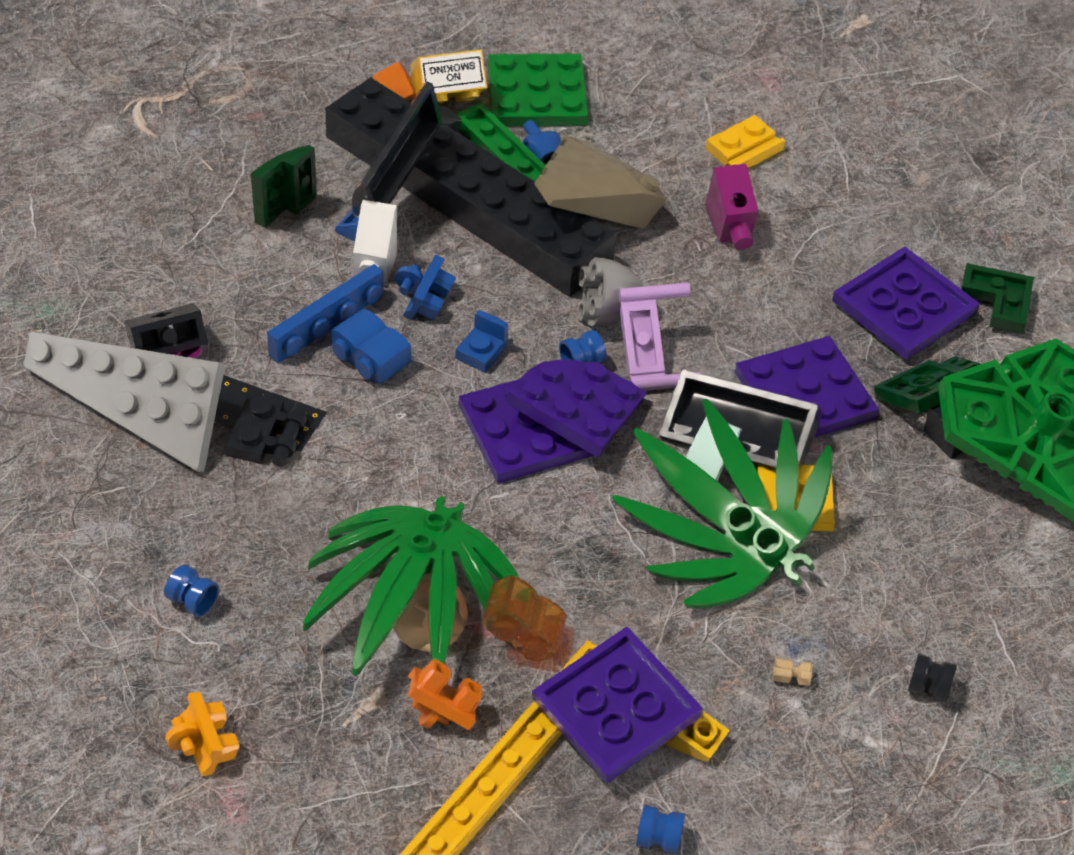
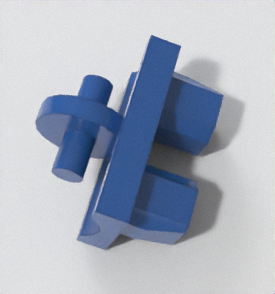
(412, 281)

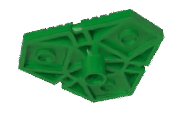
(1018, 419)

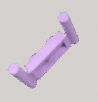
(643, 335)

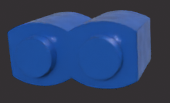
(371, 346)

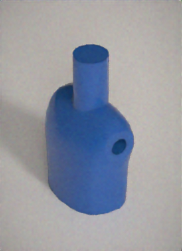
(541, 143)

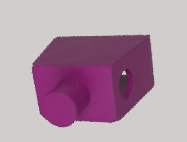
(732, 205)

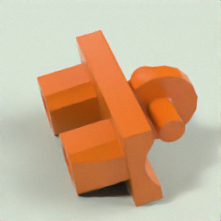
(439, 700)

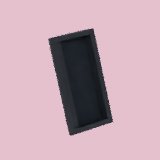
(401, 150)
(751, 409)

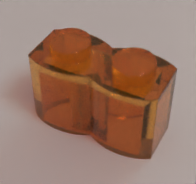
(524, 619)

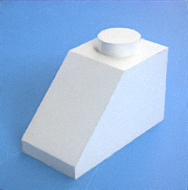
(376, 237)

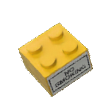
(452, 74)

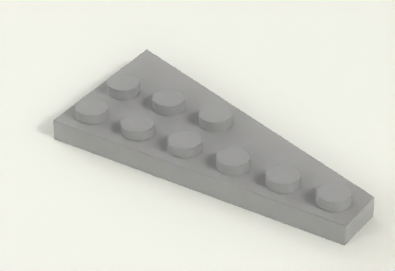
(148, 392)

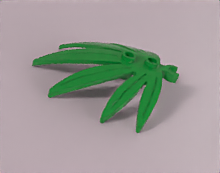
(754, 533)
(423, 545)

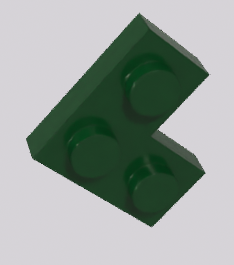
(1007, 292)

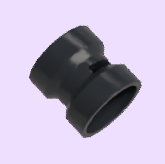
(932, 678)

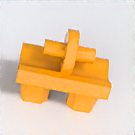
(197, 735)

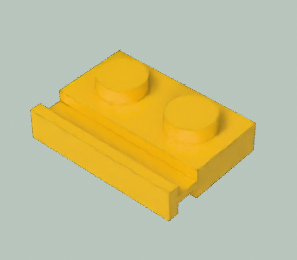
(745, 143)

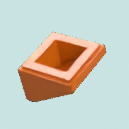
(397, 79)

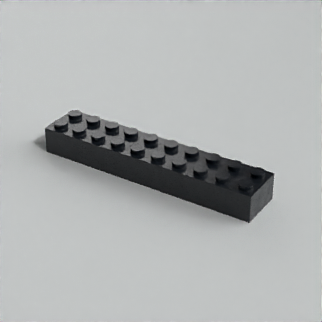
(475, 190)

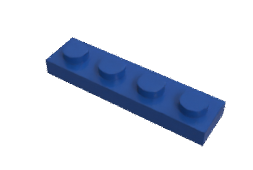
(325, 313)

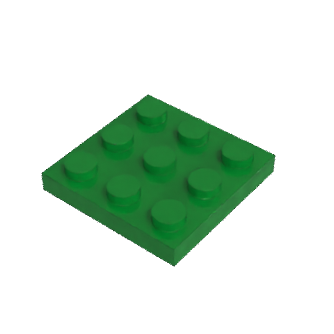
(538, 89)

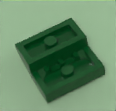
(284, 184)

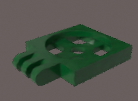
(922, 378)

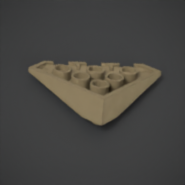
(599, 185)

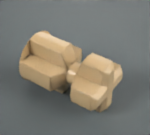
(785, 670)

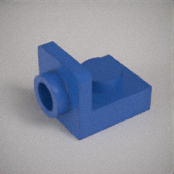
(484, 342)

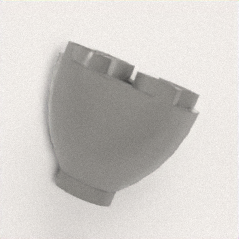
(601, 290)

